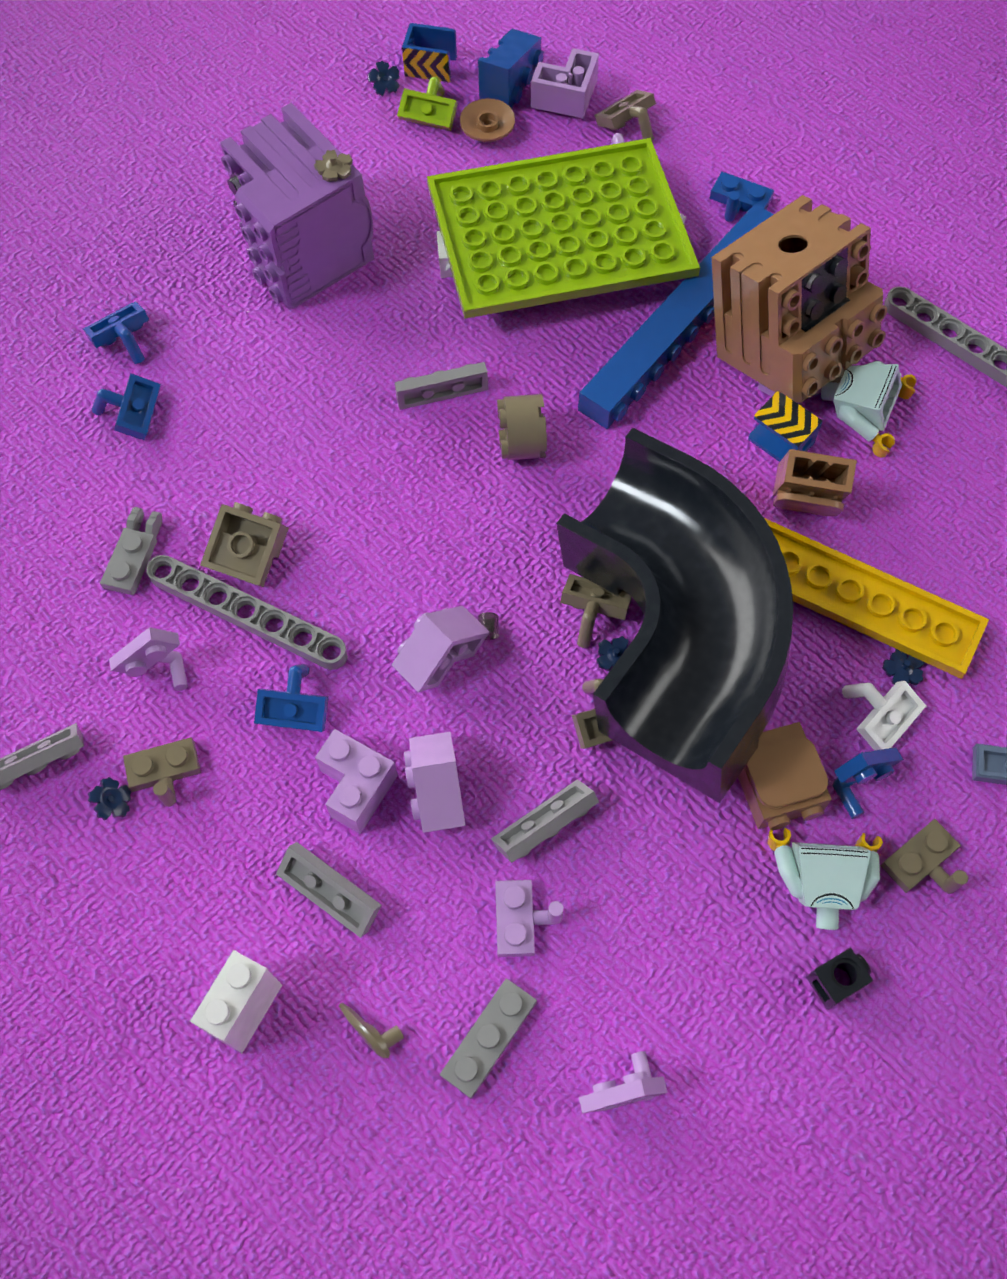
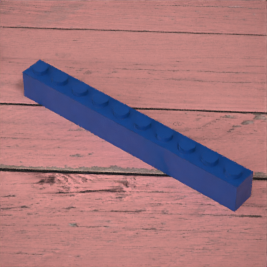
(659, 337)

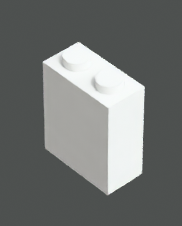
(237, 1001)

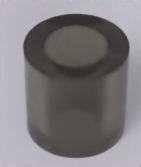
(491, 623)

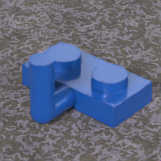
(739, 194)
(119, 324)
(135, 405)
(291, 707)
(860, 769)

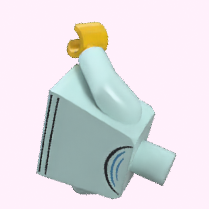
(867, 399)
(828, 874)

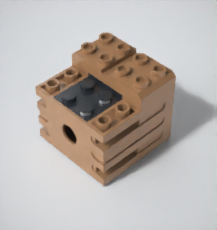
(797, 299)

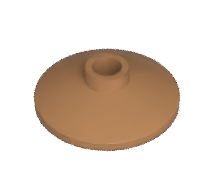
(487, 120)

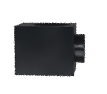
(829, 989)

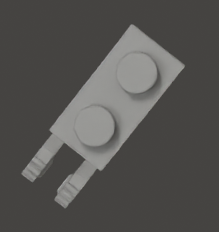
(132, 553)

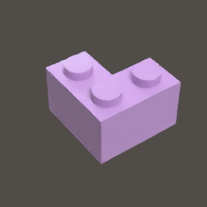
(566, 88)
(436, 644)
(434, 775)
(362, 776)

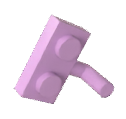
(148, 649)
(517, 918)
(637, 1088)

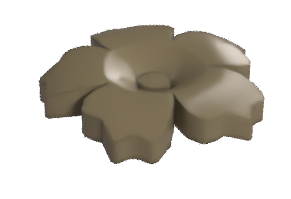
(333, 167)

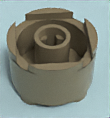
(523, 426)

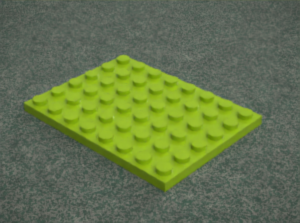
(560, 227)

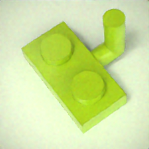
(428, 107)

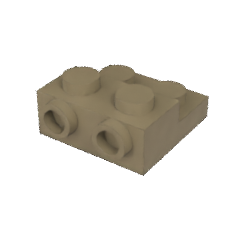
(244, 543)

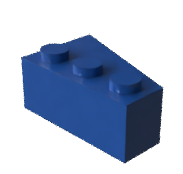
(509, 67)

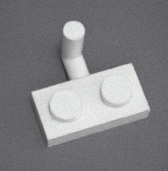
(890, 714)

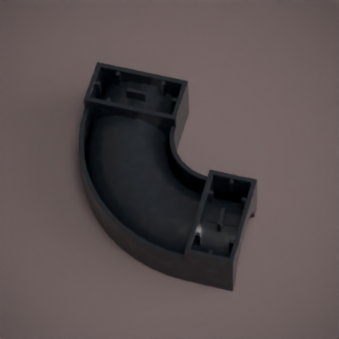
(713, 608)

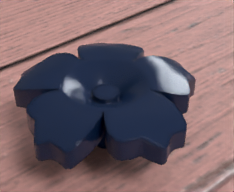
(384, 78)
(611, 653)
(903, 668)
(110, 799)

